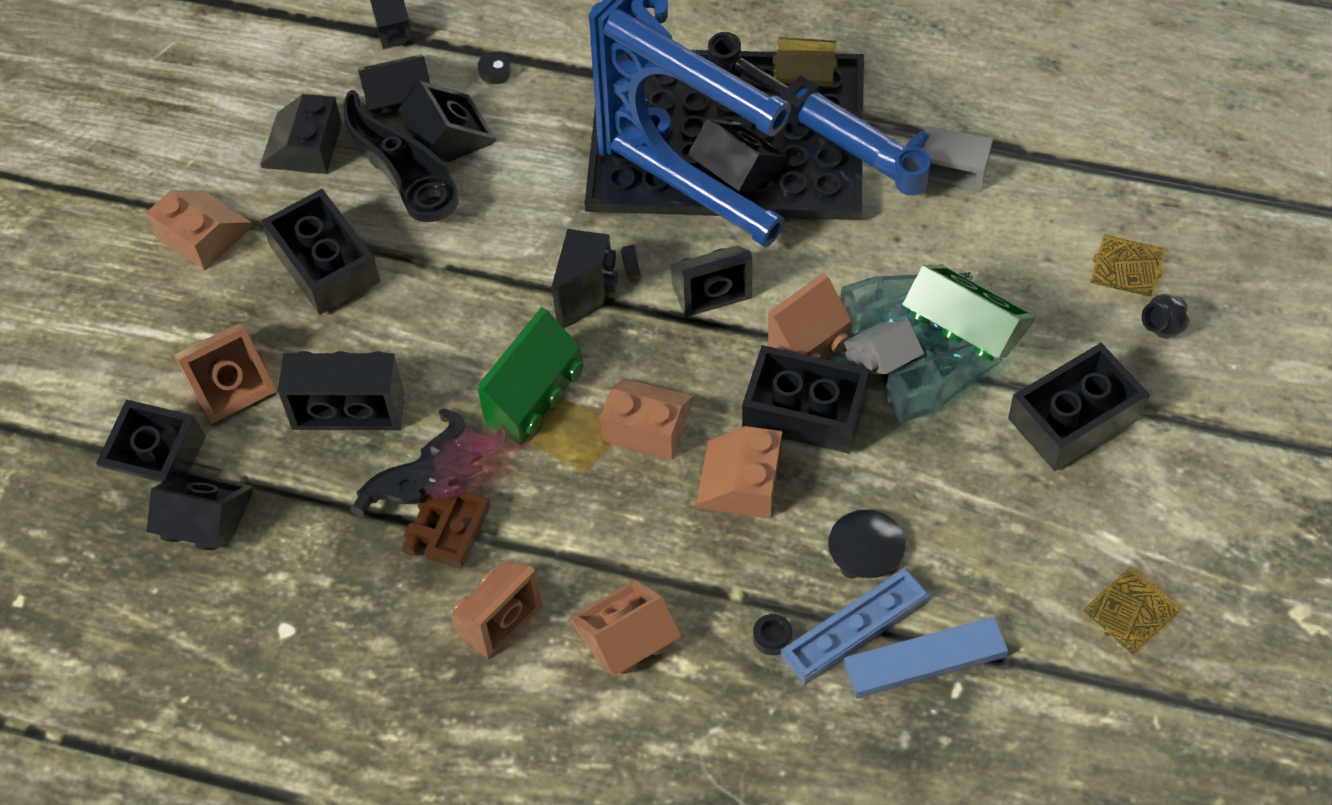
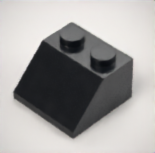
(392, 82)
(445, 121)
(304, 135)
(736, 155)
(583, 276)
(713, 280)
(152, 442)
(197, 510)

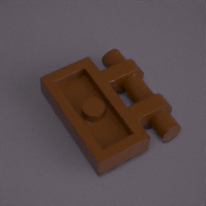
(455, 531)

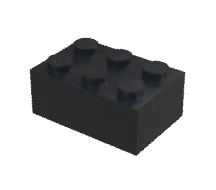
(321, 251)
(341, 391)
(806, 398)
(1078, 406)

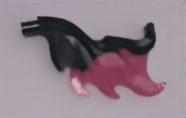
(441, 464)

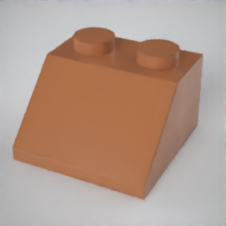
(196, 225)
(810, 321)
(225, 373)
(644, 417)
(741, 472)
(497, 607)
(626, 628)

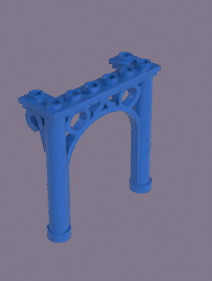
(628, 123)

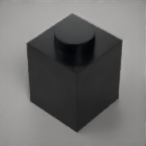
(392, 22)

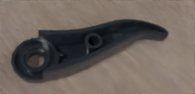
(405, 161)

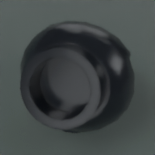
(1166, 316)

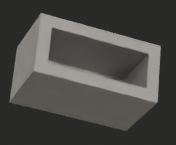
(957, 157)
(883, 347)

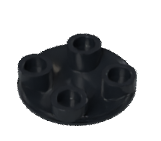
(866, 544)

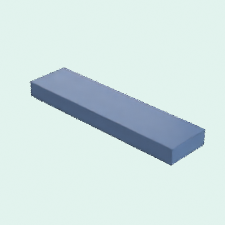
(854, 625)
(925, 657)

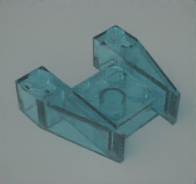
(930, 378)

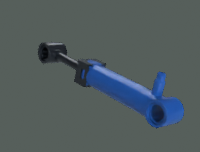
(833, 121)

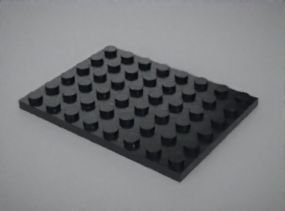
(815, 183)

